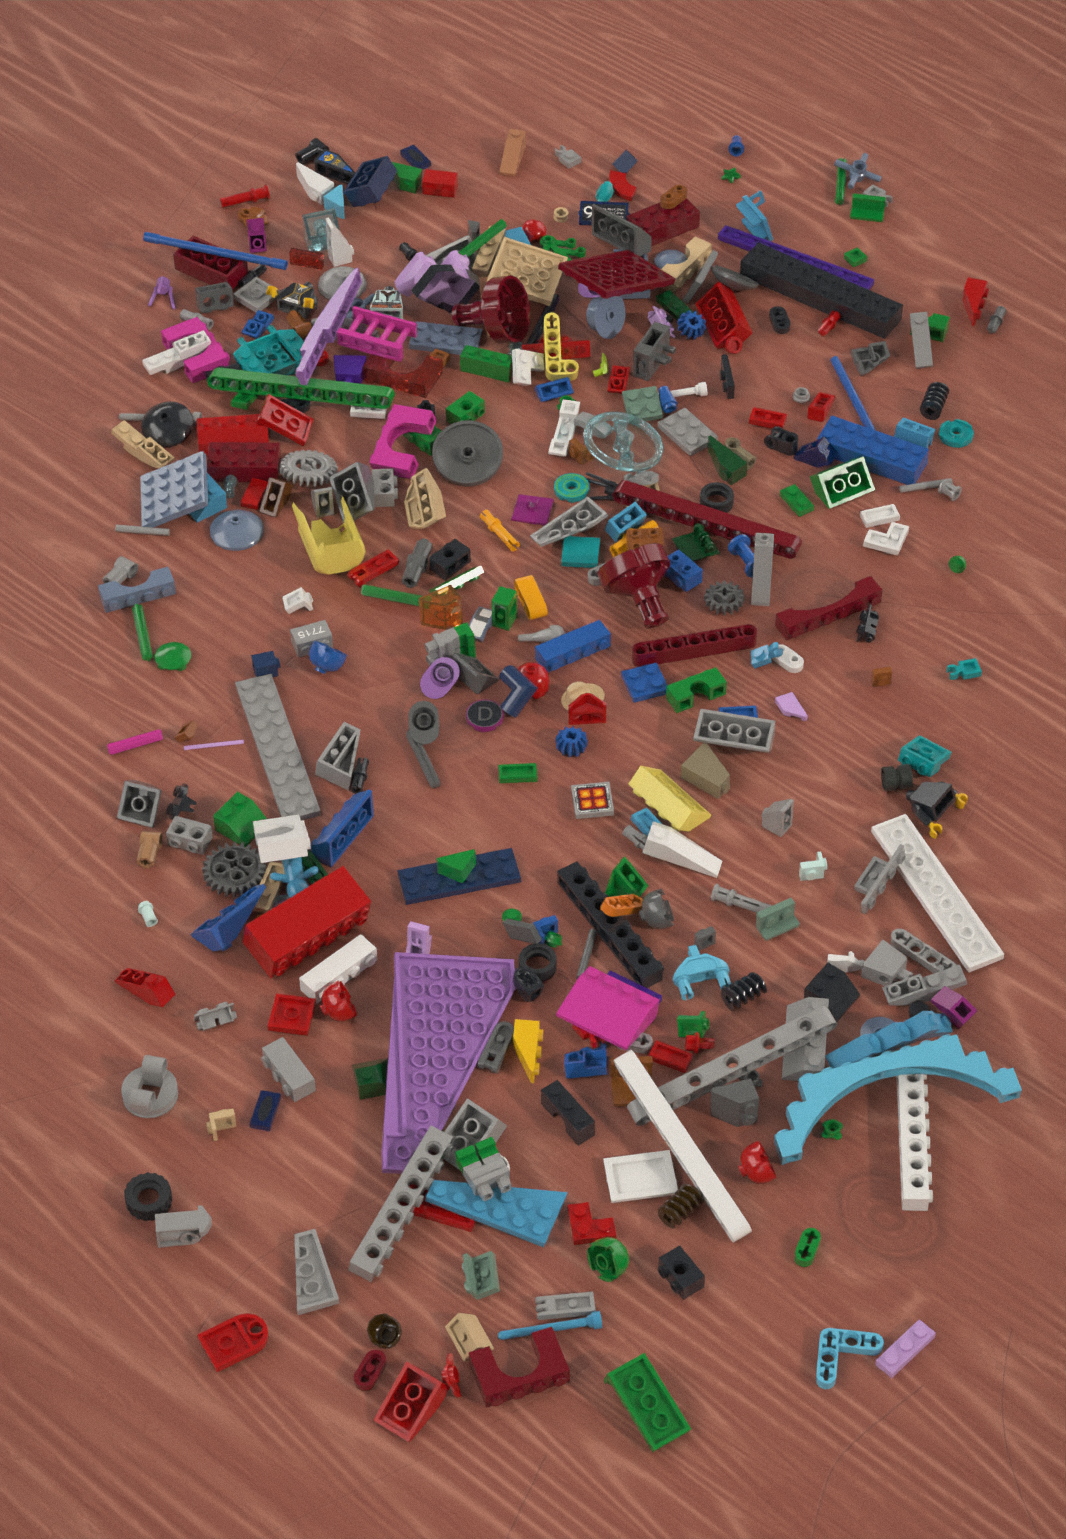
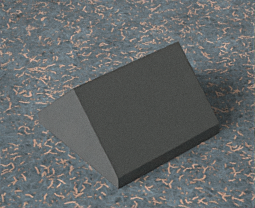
(474, 673)

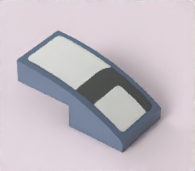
(481, 622)

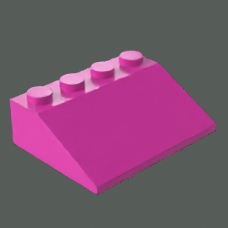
(608, 1008)

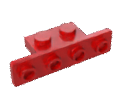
(569, 348)

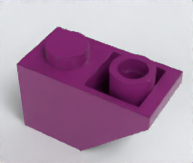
(256, 235)
(954, 1006)

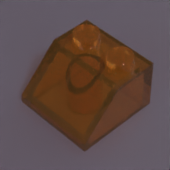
(441, 609)

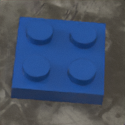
(644, 682)

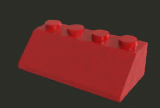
(723, 315)
(230, 429)

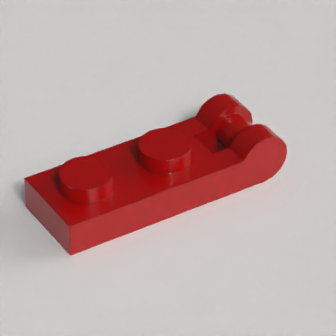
(373, 568)

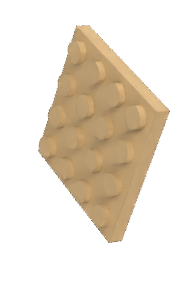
(532, 266)

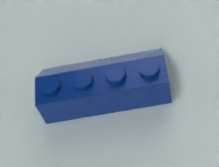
(343, 828)

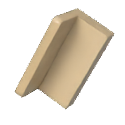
(467, 1334)

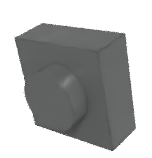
(705, 938)

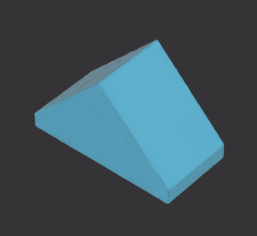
(335, 200)

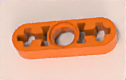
(622, 905)

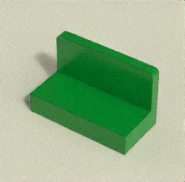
(867, 207)

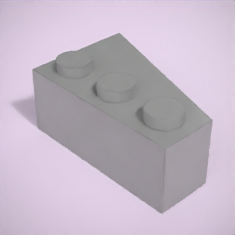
(339, 756)

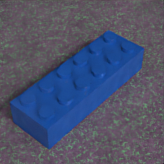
(882, 452)

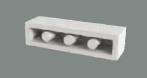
(340, 966)

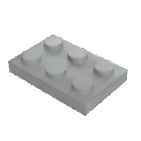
(686, 431)

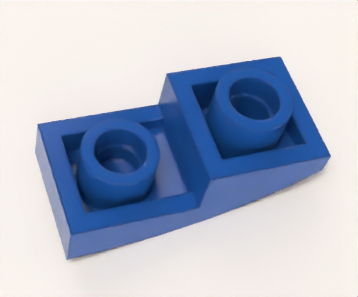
(258, 325)

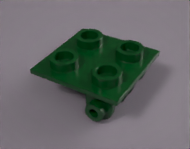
(696, 544)

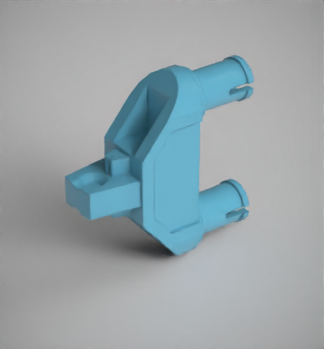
(698, 969)

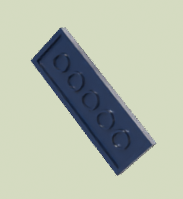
(491, 871)

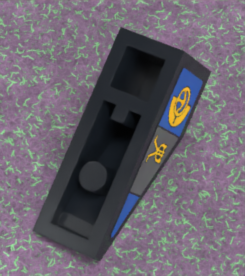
(333, 167)

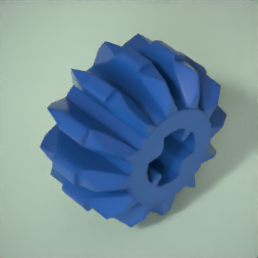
(691, 325)
(571, 741)

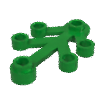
(550, 243)

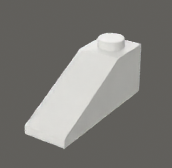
(313, 183)
(338, 248)

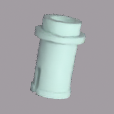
(146, 909)

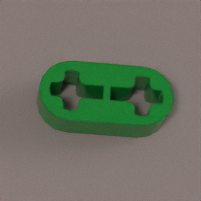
(804, 1246)

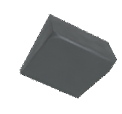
(473, 229)

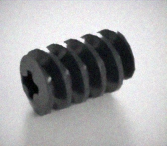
(934, 400)
(742, 989)

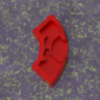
(621, 186)

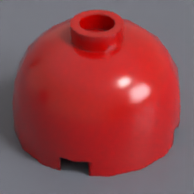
(537, 675)
(337, 1002)
(756, 1164)

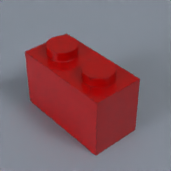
(440, 183)

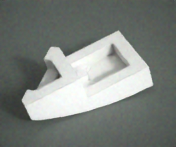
(845, 963)

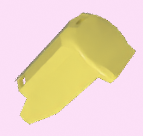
(329, 548)

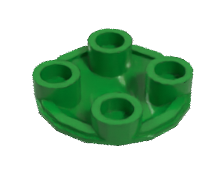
(173, 656)

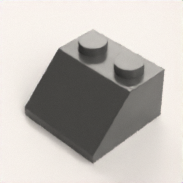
(735, 1103)

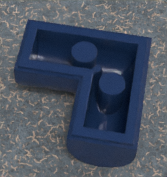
(521, 689)

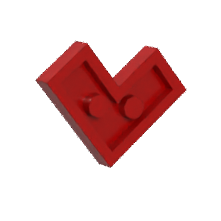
(584, 1228)

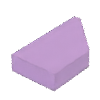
(790, 706)

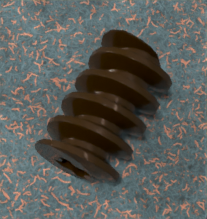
(680, 1205)

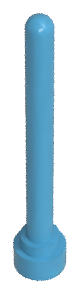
(593, 1321)

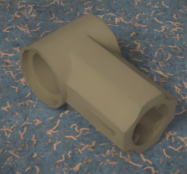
(735, 446)

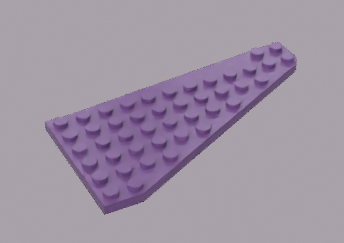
(437, 1033)

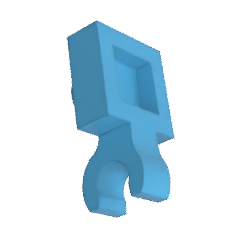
(763, 655)

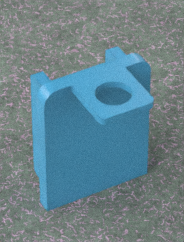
(754, 219)

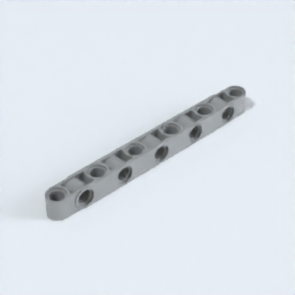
(747, 1057)

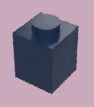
(265, 664)

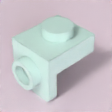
(813, 869)

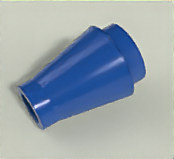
(736, 146)
(667, 401)

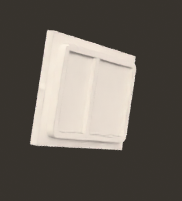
(640, 1176)

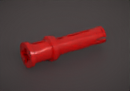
(252, 195)

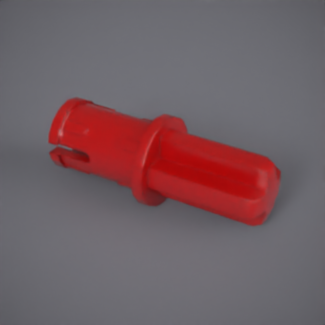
(829, 323)

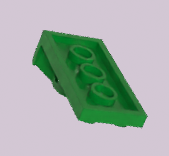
(648, 1402)

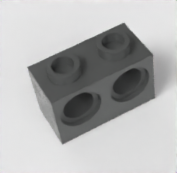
(214, 293)

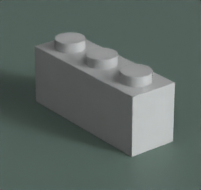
(288, 1069)

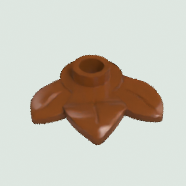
(251, 213)

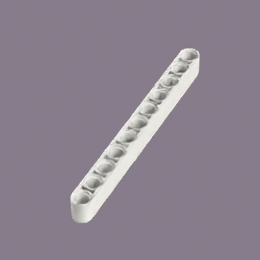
(682, 1146)

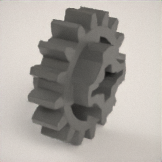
(724, 597)

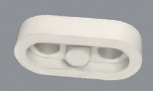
(789, 660)

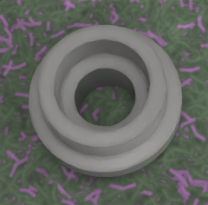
(801, 395)

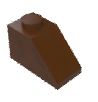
(276, 496)

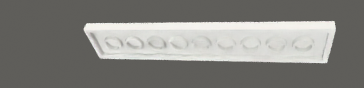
(938, 894)

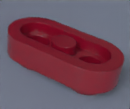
(368, 1371)

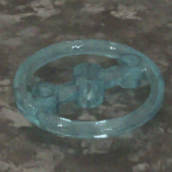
(623, 441)

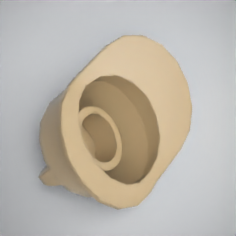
(578, 688)

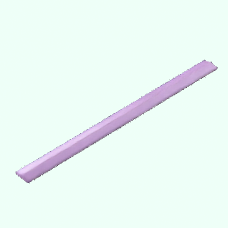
(213, 744)

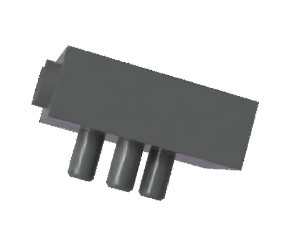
(652, 351)

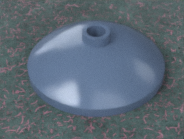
(236, 530)

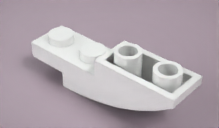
(174, 357)

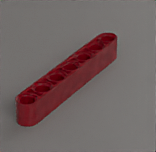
(694, 645)

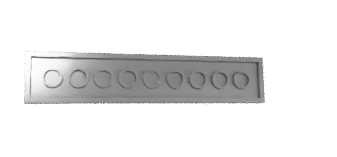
(277, 747)

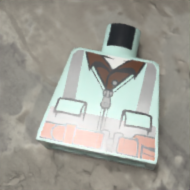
(388, 302)

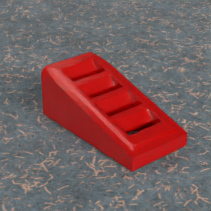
(819, 409)

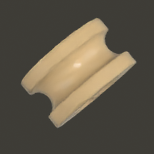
(560, 210)

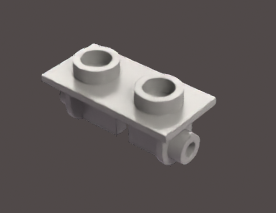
(221, 1012)

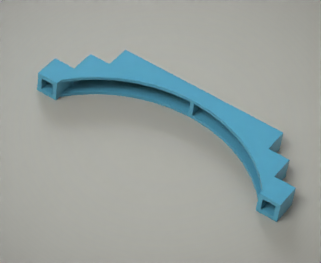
(936, 1057)

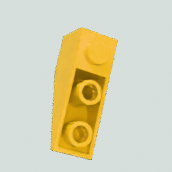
(525, 1043)

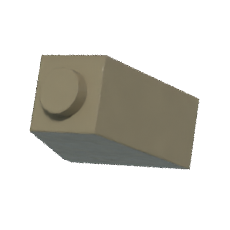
(706, 772)

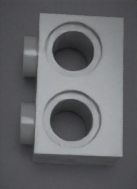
(384, 487)
(189, 835)

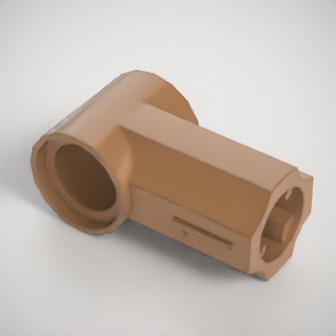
(149, 845)

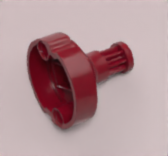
(501, 310)
(636, 575)

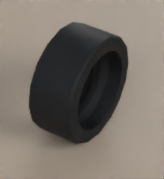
(721, 489)
(539, 950)

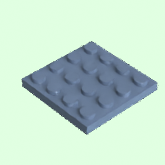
(174, 490)

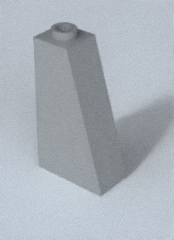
(762, 569)

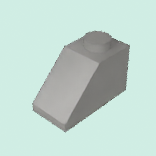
(323, 502)
(778, 817)

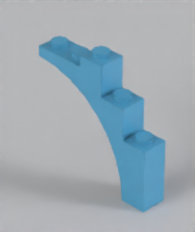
(894, 1036)

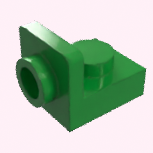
(691, 1024)

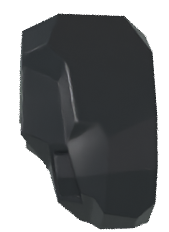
(527, 984)

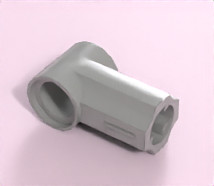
(122, 569)

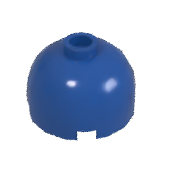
(326, 658)

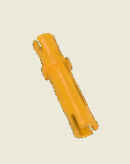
(495, 526)

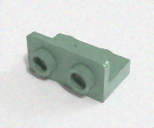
(777, 919)

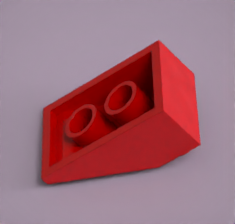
(411, 1401)

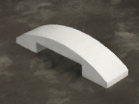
(565, 428)

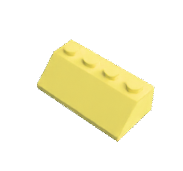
(668, 799)

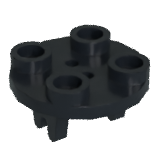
(180, 802)

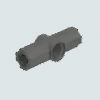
(417, 563)

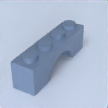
(116, 596)

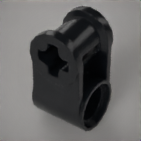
(783, 440)

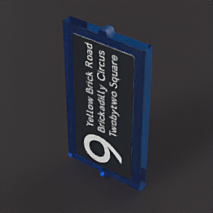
(585, 213)

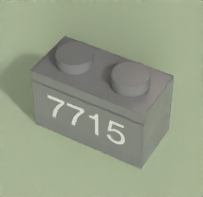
(303, 637)

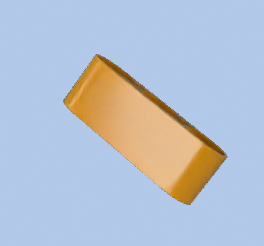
(530, 597)

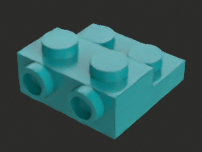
(924, 756)

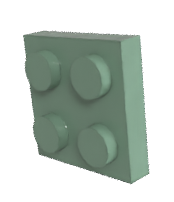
(643, 403)

